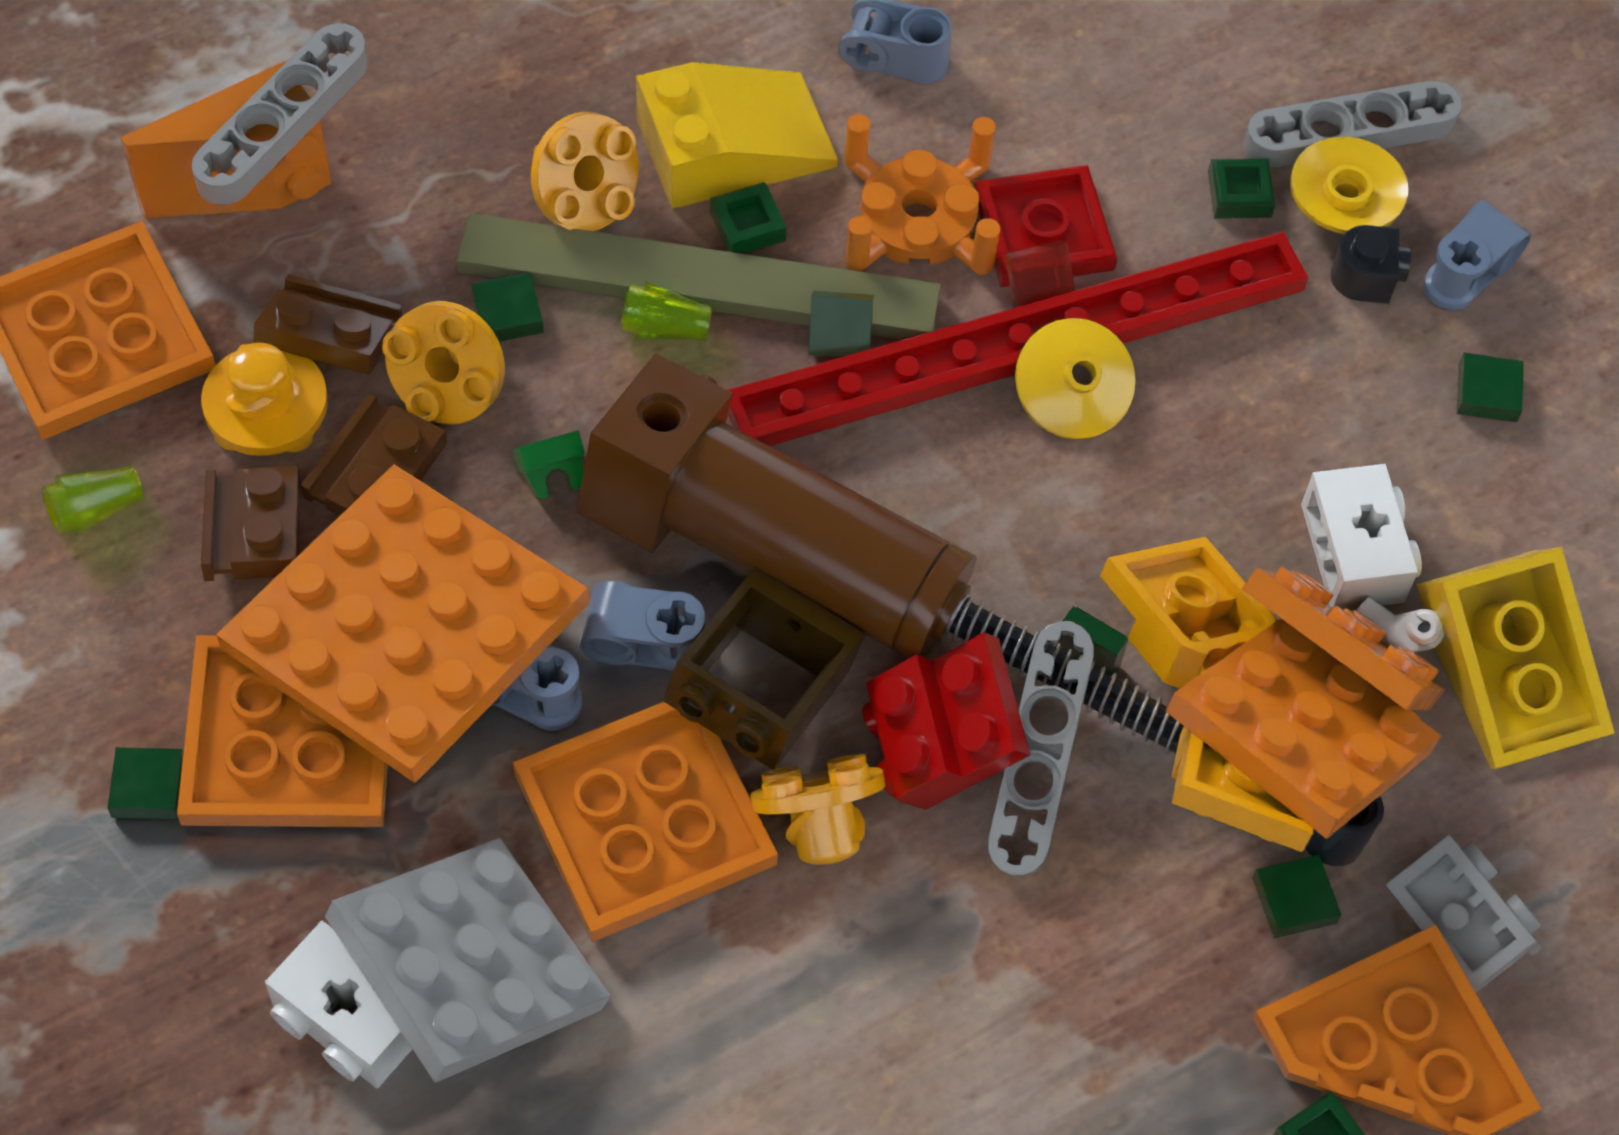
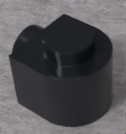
(1370, 263)

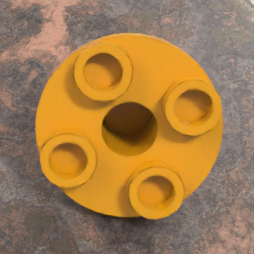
(585, 172)
(444, 362)
(264, 401)
(821, 806)

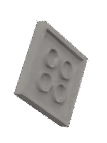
(466, 958)

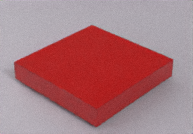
(1048, 209)

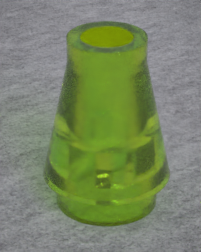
(661, 314)
(87, 498)

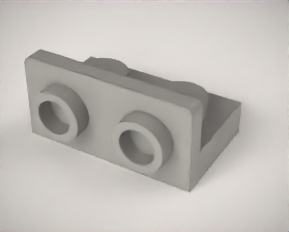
(1454, 892)

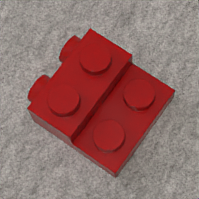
(945, 722)

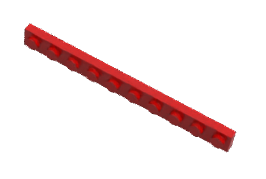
(990, 345)

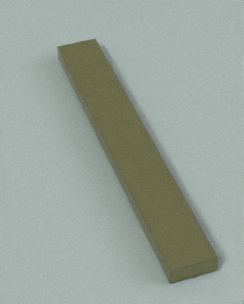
(710, 277)

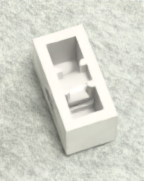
(1360, 536)
(312, 985)

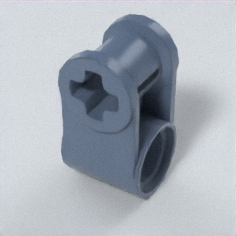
(901, 40)
(1474, 256)
(639, 625)
(544, 685)

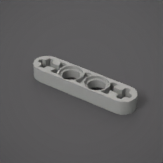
(273, 108)
(1349, 116)
(1049, 750)

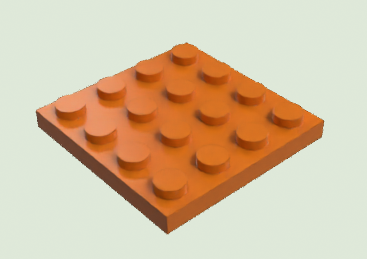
(404, 621)

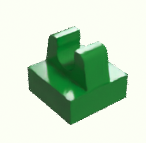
(555, 453)

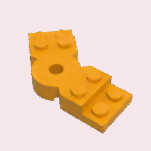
(1186, 621)

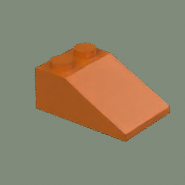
(164, 151)

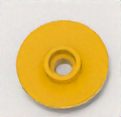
(1349, 168)
(1053, 395)

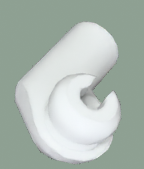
(1413, 630)

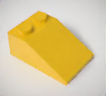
(729, 129)
(1519, 656)

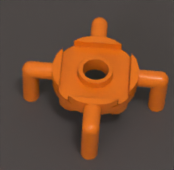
(924, 180)

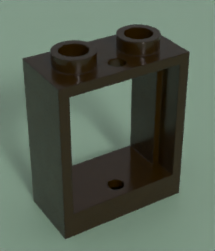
(765, 611)

